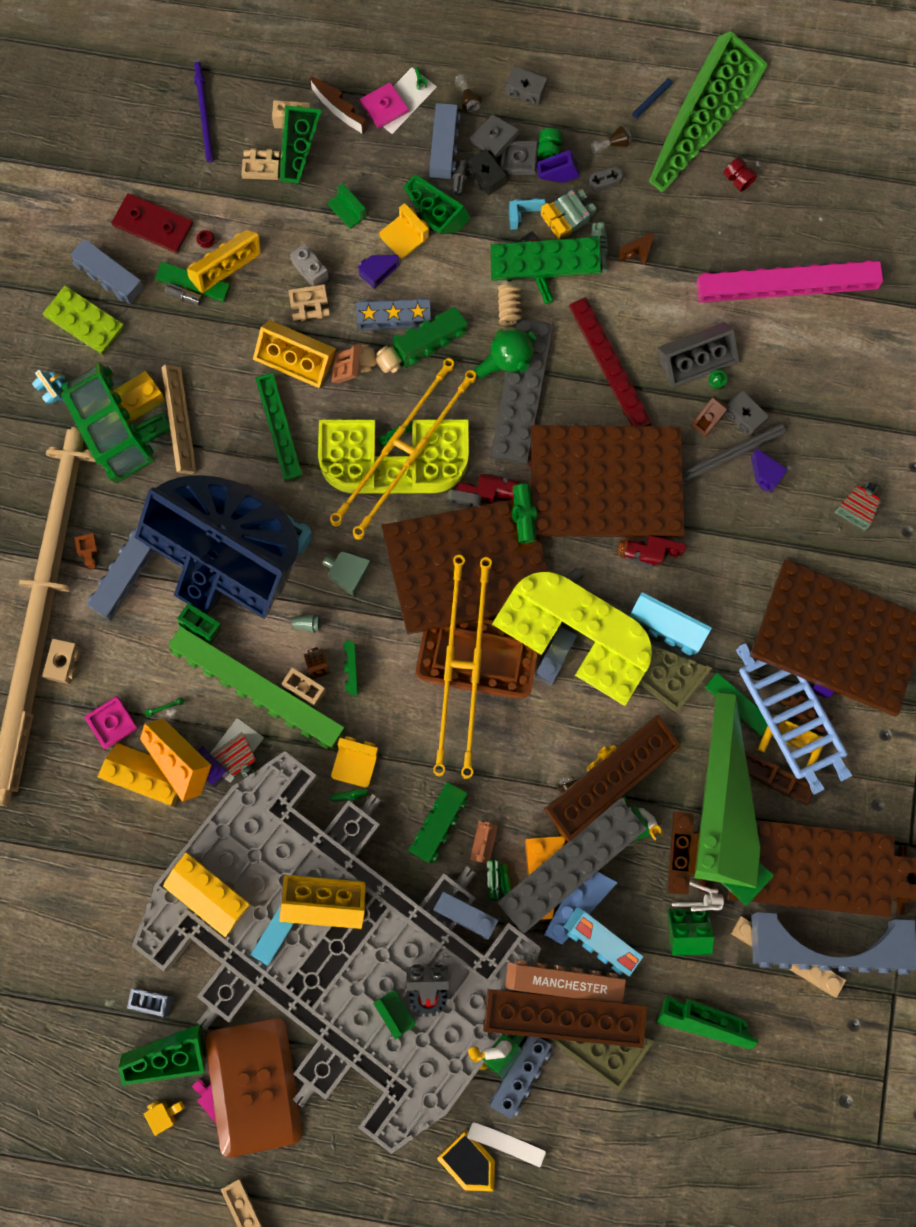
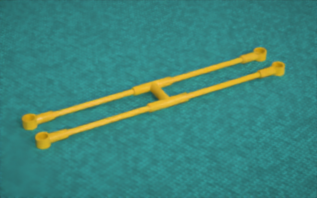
(394, 441)
(451, 663)

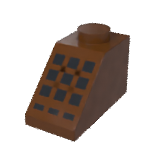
(316, 663)

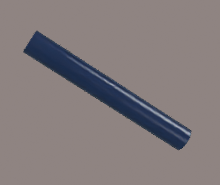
(661, 89)

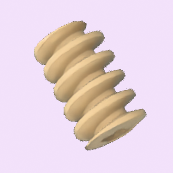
(509, 305)

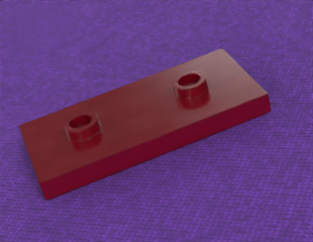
(152, 223)

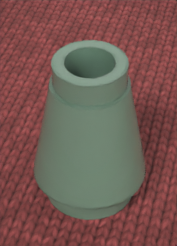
(307, 623)

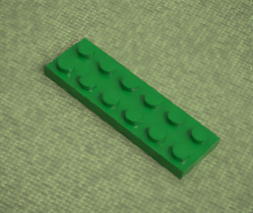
(545, 259)

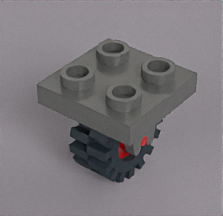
(427, 988)

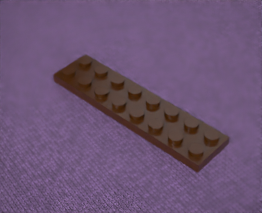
(612, 778)
(564, 1018)

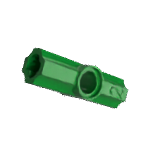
(524, 513)

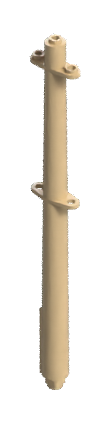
(18, 715)

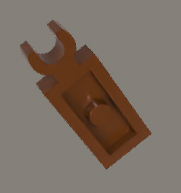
(807, 715)

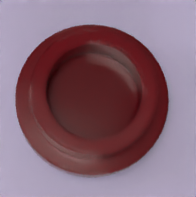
(205, 239)

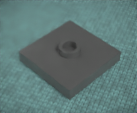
(494, 136)
(520, 158)

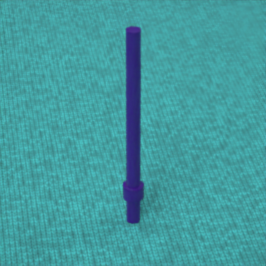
(199, 80)

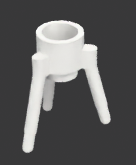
(712, 901)

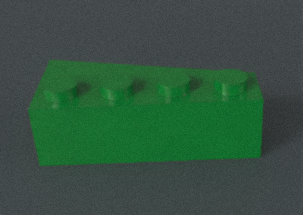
(430, 336)
(438, 822)
(165, 1059)

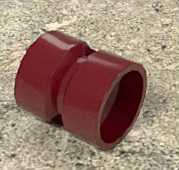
(740, 174)

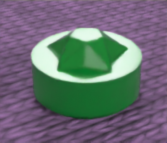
(717, 379)

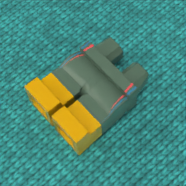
(568, 213)

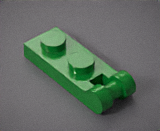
(351, 668)

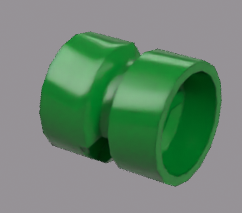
(550, 142)

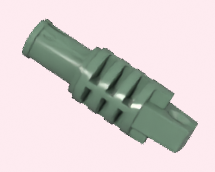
(598, 230)

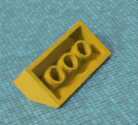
(224, 260)
(293, 353)
(140, 395)
(138, 774)
(206, 894)
(322, 901)

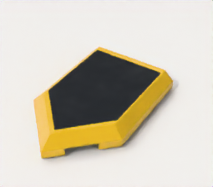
(469, 1164)

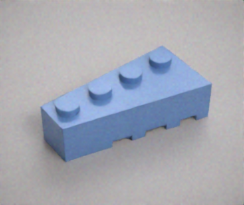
(584, 897)

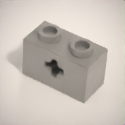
(309, 266)

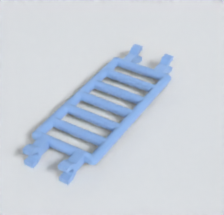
(808, 772)

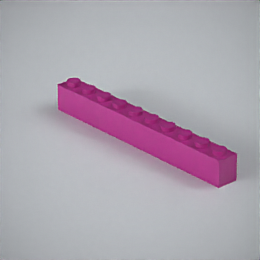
(789, 281)

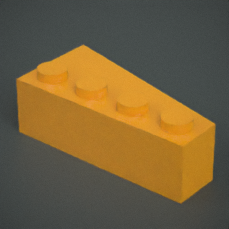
(176, 758)
(540, 850)

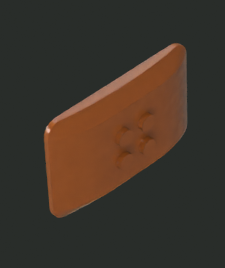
(505, 662)
(253, 1087)

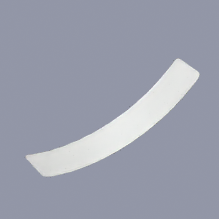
(506, 1144)

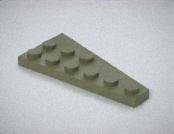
(671, 677)
(609, 1062)

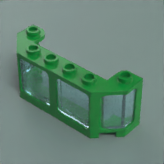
(106, 424)

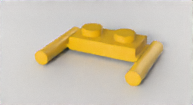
(797, 742)

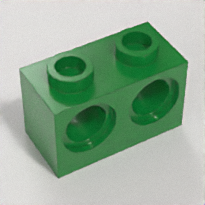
(199, 623)

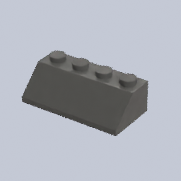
(698, 354)

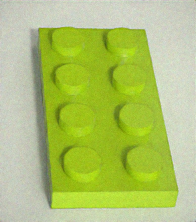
(83, 320)

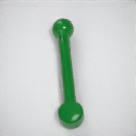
(149, 712)

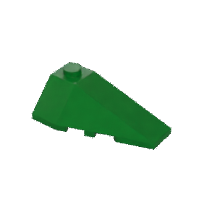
(436, 207)

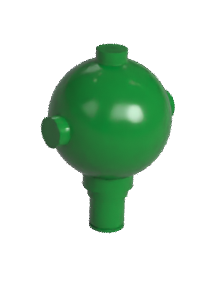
(509, 351)

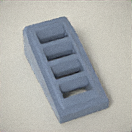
(162, 1006)

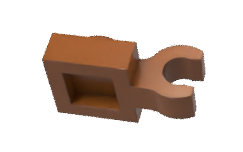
(86, 547)

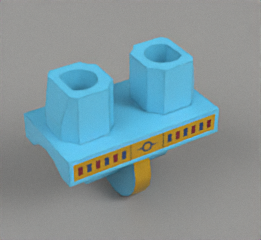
(52, 383)

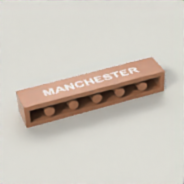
(564, 983)

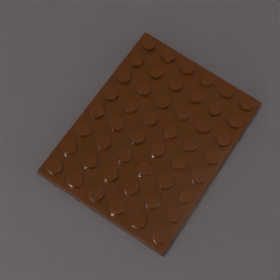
(607, 481)
(423, 565)
(838, 638)

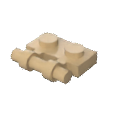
(260, 168)
(308, 297)

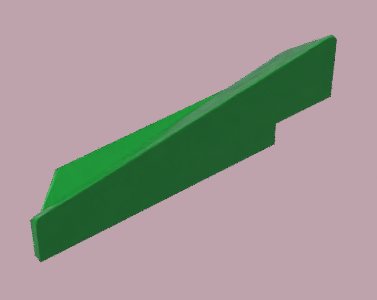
(706, 1022)

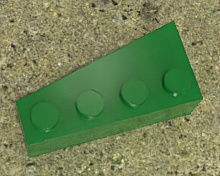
(297, 135)

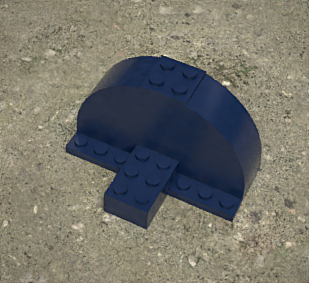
(223, 540)

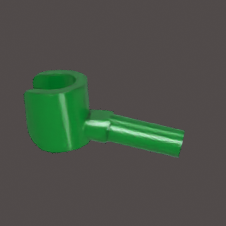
(420, 79)

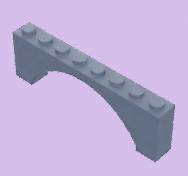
(777, 947)

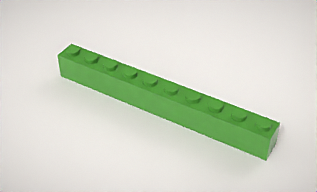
(256, 688)

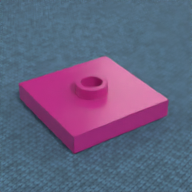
(384, 105)
(111, 722)

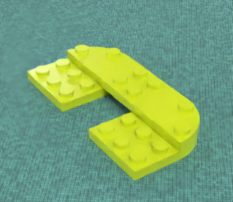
(348, 453)
(620, 646)

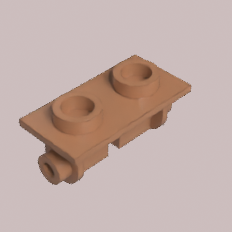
(483, 842)

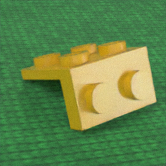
(405, 232)
(354, 762)

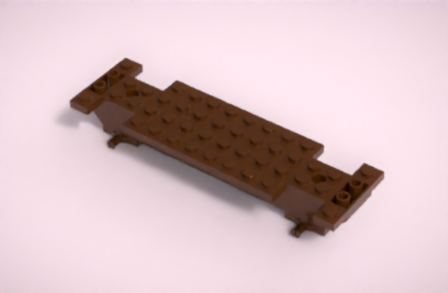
(811, 867)

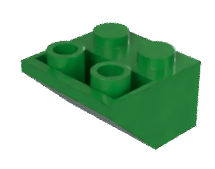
(690, 932)

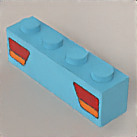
(602, 941)

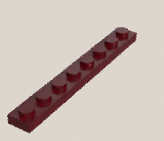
(609, 363)

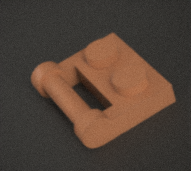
(349, 368)

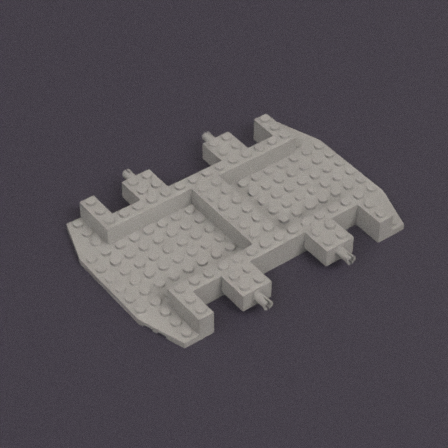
(332, 973)

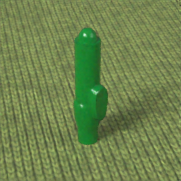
(350, 795)

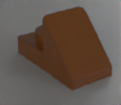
(640, 246)
(710, 416)

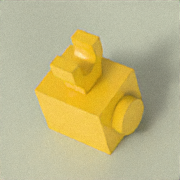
(161, 1116)

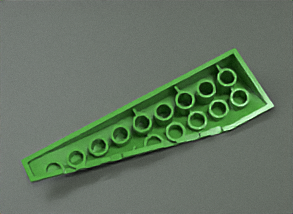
(717, 92)
(728, 826)

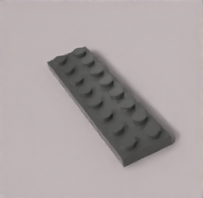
(521, 400)
(571, 866)

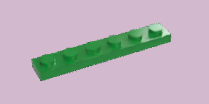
(278, 427)

